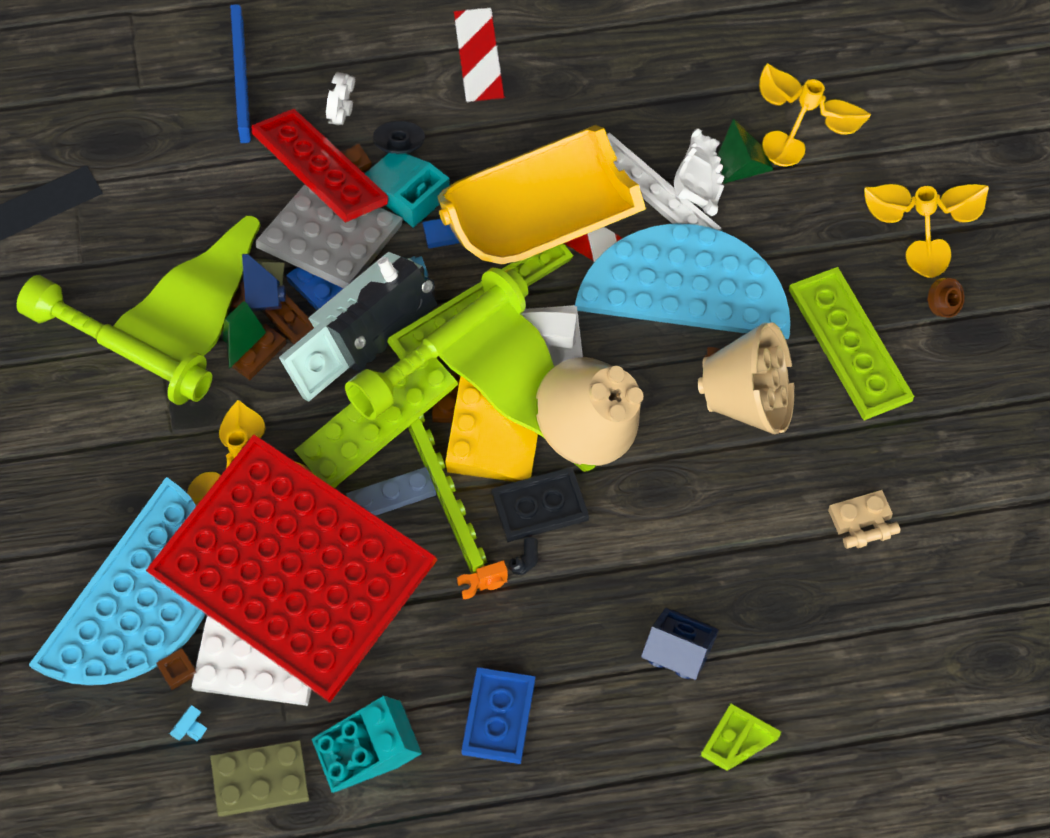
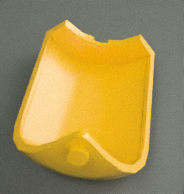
(540, 198)

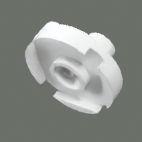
(338, 100)

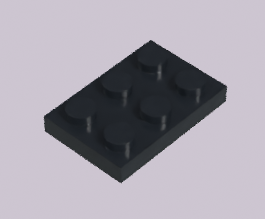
(539, 504)

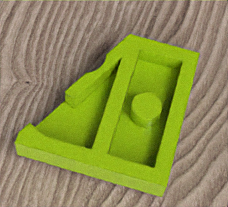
(738, 738)

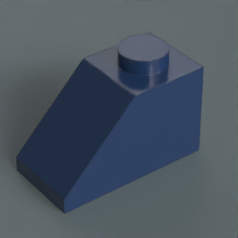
(261, 287)

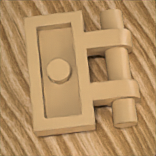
(862, 512)

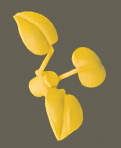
(781, 87)
(929, 257)
(234, 433)

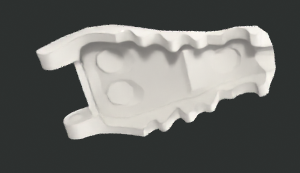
(700, 175)

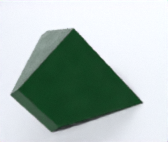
(742, 155)
(241, 332)

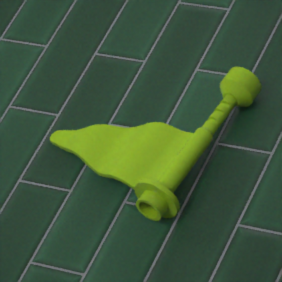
(173, 323)
(486, 346)

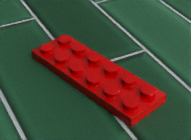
(320, 165)

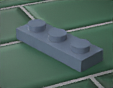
(395, 492)

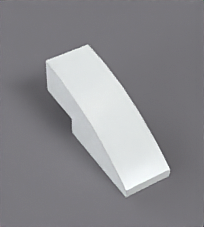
(555, 327)

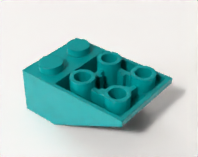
(409, 184)
(366, 744)

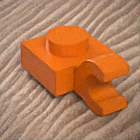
(486, 577)

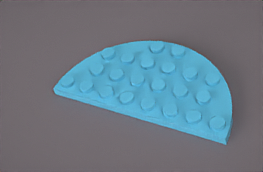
(685, 279)
(124, 614)

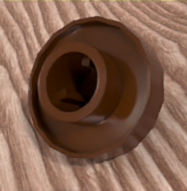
(946, 297)

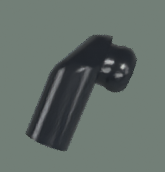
(527, 560)

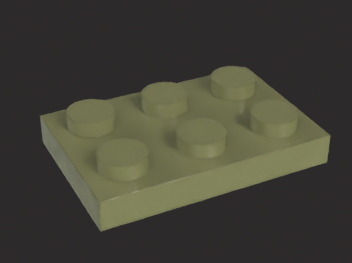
(259, 778)

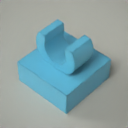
(188, 725)

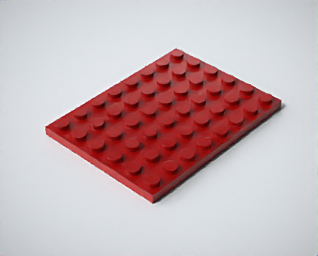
(292, 567)

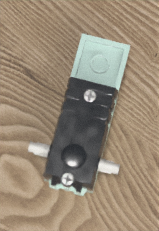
(359, 323)

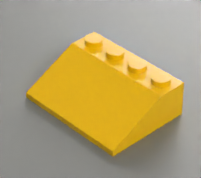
(486, 441)

